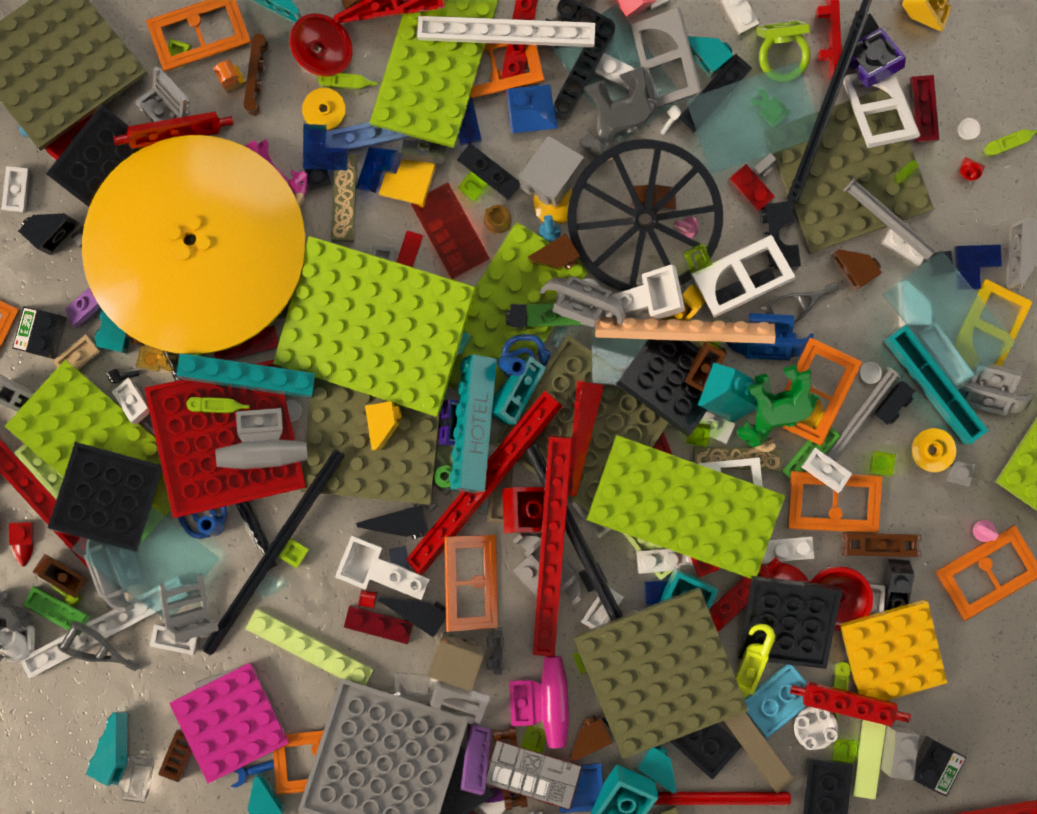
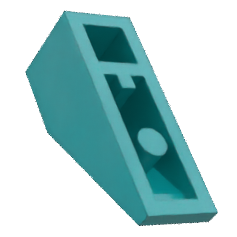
(516, 392)

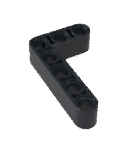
(586, 57)

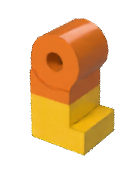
(229, 75)

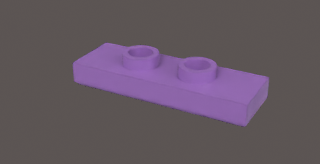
(82, 308)
(476, 759)

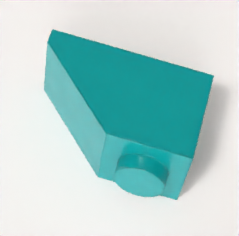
(710, 53)
(658, 766)
(263, 798)

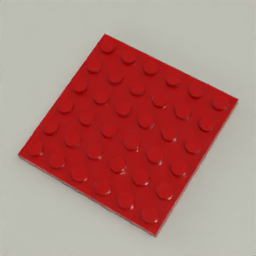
(190, 441)

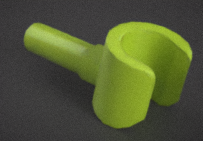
(68, 598)

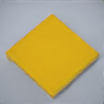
(409, 183)

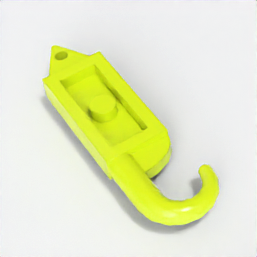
(754, 661)

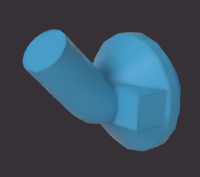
(549, 229)

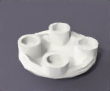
(815, 728)

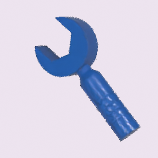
(252, 770)

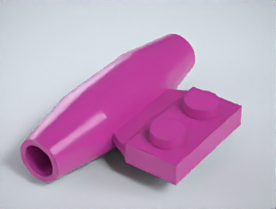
(545, 701)

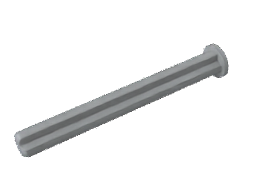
(889, 218)
(863, 413)

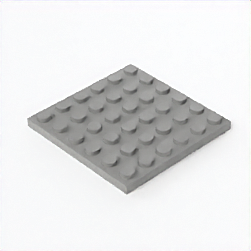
(382, 755)

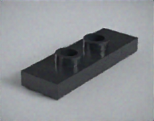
(489, 171)

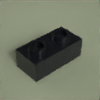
(516, 317)
(898, 397)

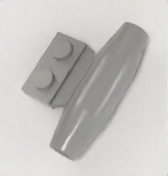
(260, 443)

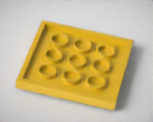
(894, 652)

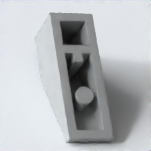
(13, 393)

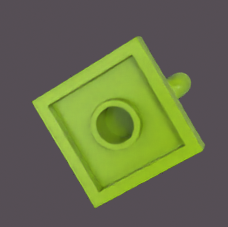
(783, 33)

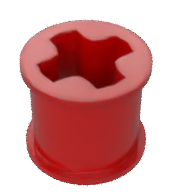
(367, 599)

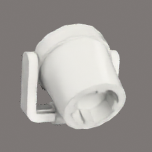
(15, 644)

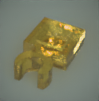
(153, 358)

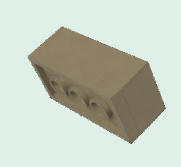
(456, 661)

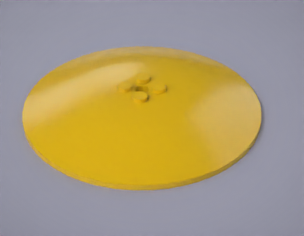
(224, 283)

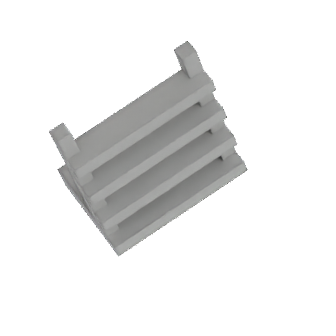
(164, 100)
(190, 623)

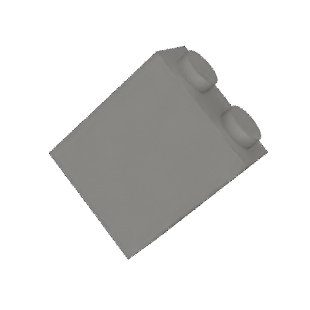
(551, 172)
(899, 752)

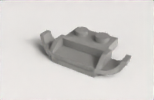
(583, 301)
(995, 391)
(529, 568)
(109, 590)

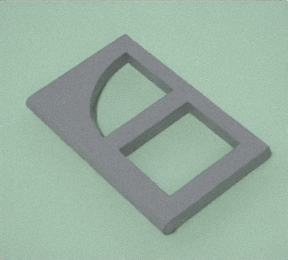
(673, 24)
(445, 694)

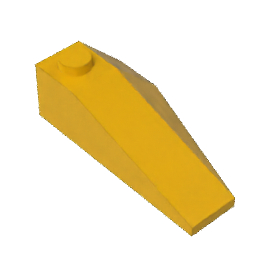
(928, 12)

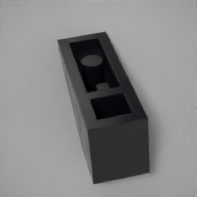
(402, 523)
(421, 613)

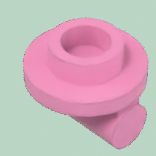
(688, 227)
(985, 531)

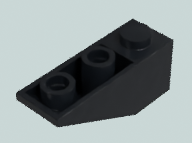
(898, 583)

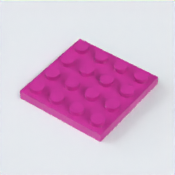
(229, 722)

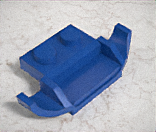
(785, 344)

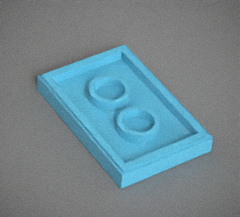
(772, 702)

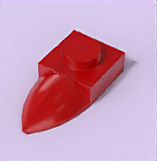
(22, 541)

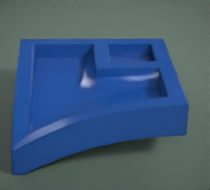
(531, 109)
(587, 789)

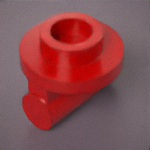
(971, 169)

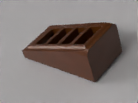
(167, 773)

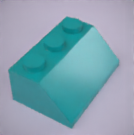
(728, 393)

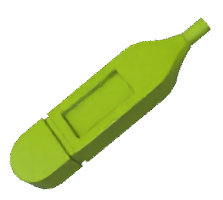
(346, 81)
(1009, 142)
(214, 405)
(841, 678)

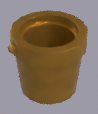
(497, 219)

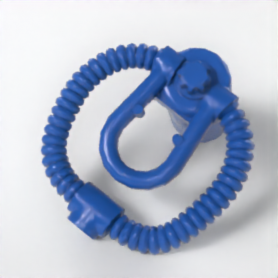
(515, 366)
(207, 525)

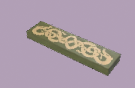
(344, 202)
(768, 460)

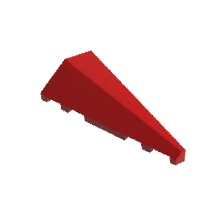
(382, 8)
(586, 408)

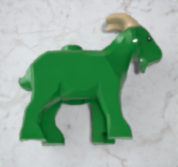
(778, 409)

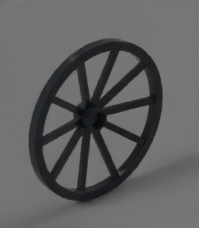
(613, 152)

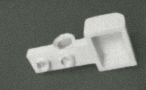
(658, 294)
(363, 563)

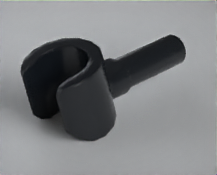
(114, 376)

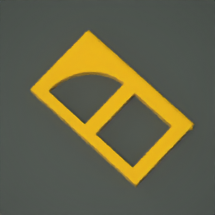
(990, 287)

